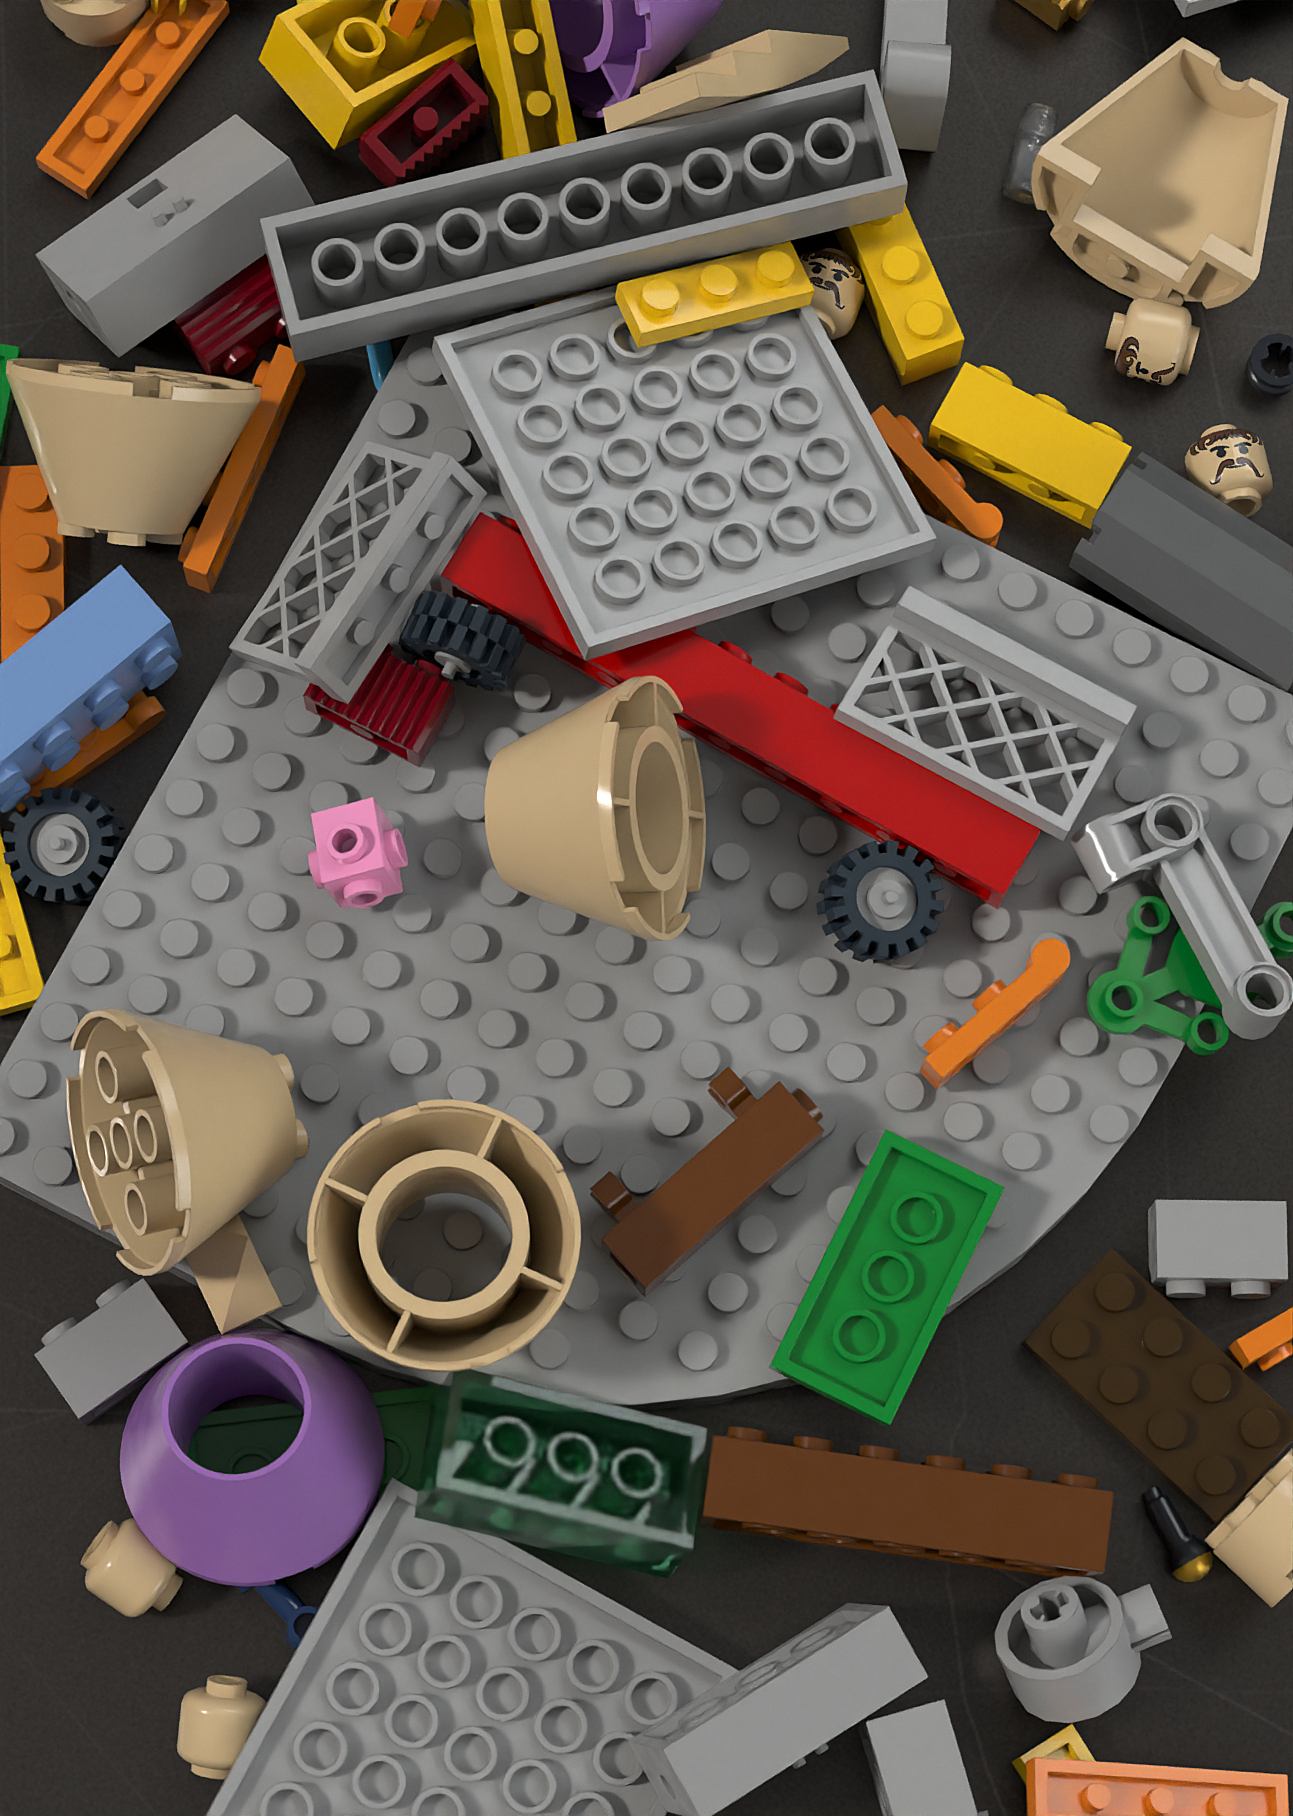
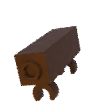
(710, 1187)

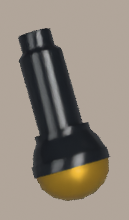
(1187, 1556)

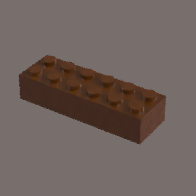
(906, 1507)

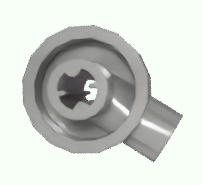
(1076, 1645)

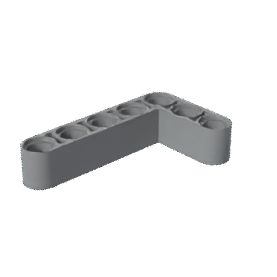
(915, 71)

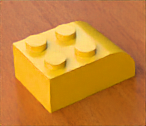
(352, 68)

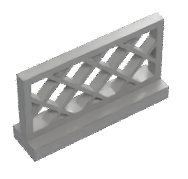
(380, 581)
(1006, 678)

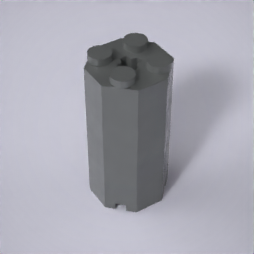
(1195, 569)

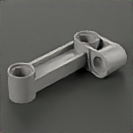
(1200, 895)

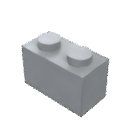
(1217, 1246)
(111, 1349)

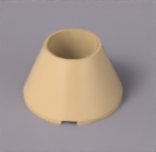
(603, 811)
(428, 1153)

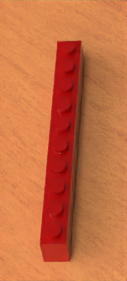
(762, 724)

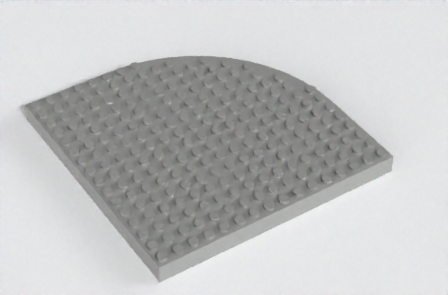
(618, 1035)

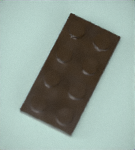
(1162, 1386)

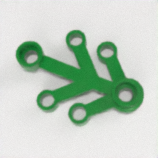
(1180, 975)

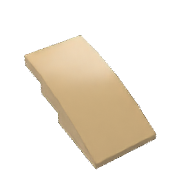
(727, 77)

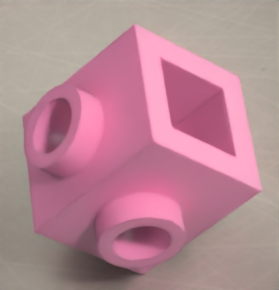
(357, 854)

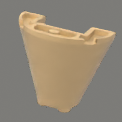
(1167, 181)

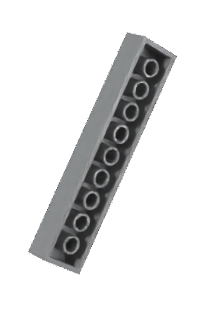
(584, 215)

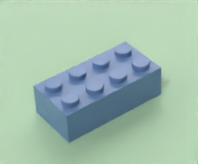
(79, 678)

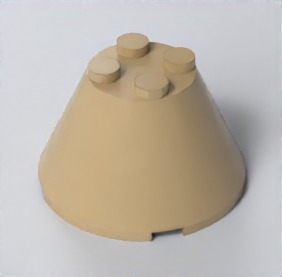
(125, 446)
(175, 1131)

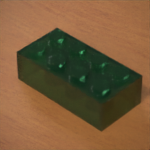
(561, 1472)

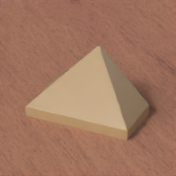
(233, 1277)

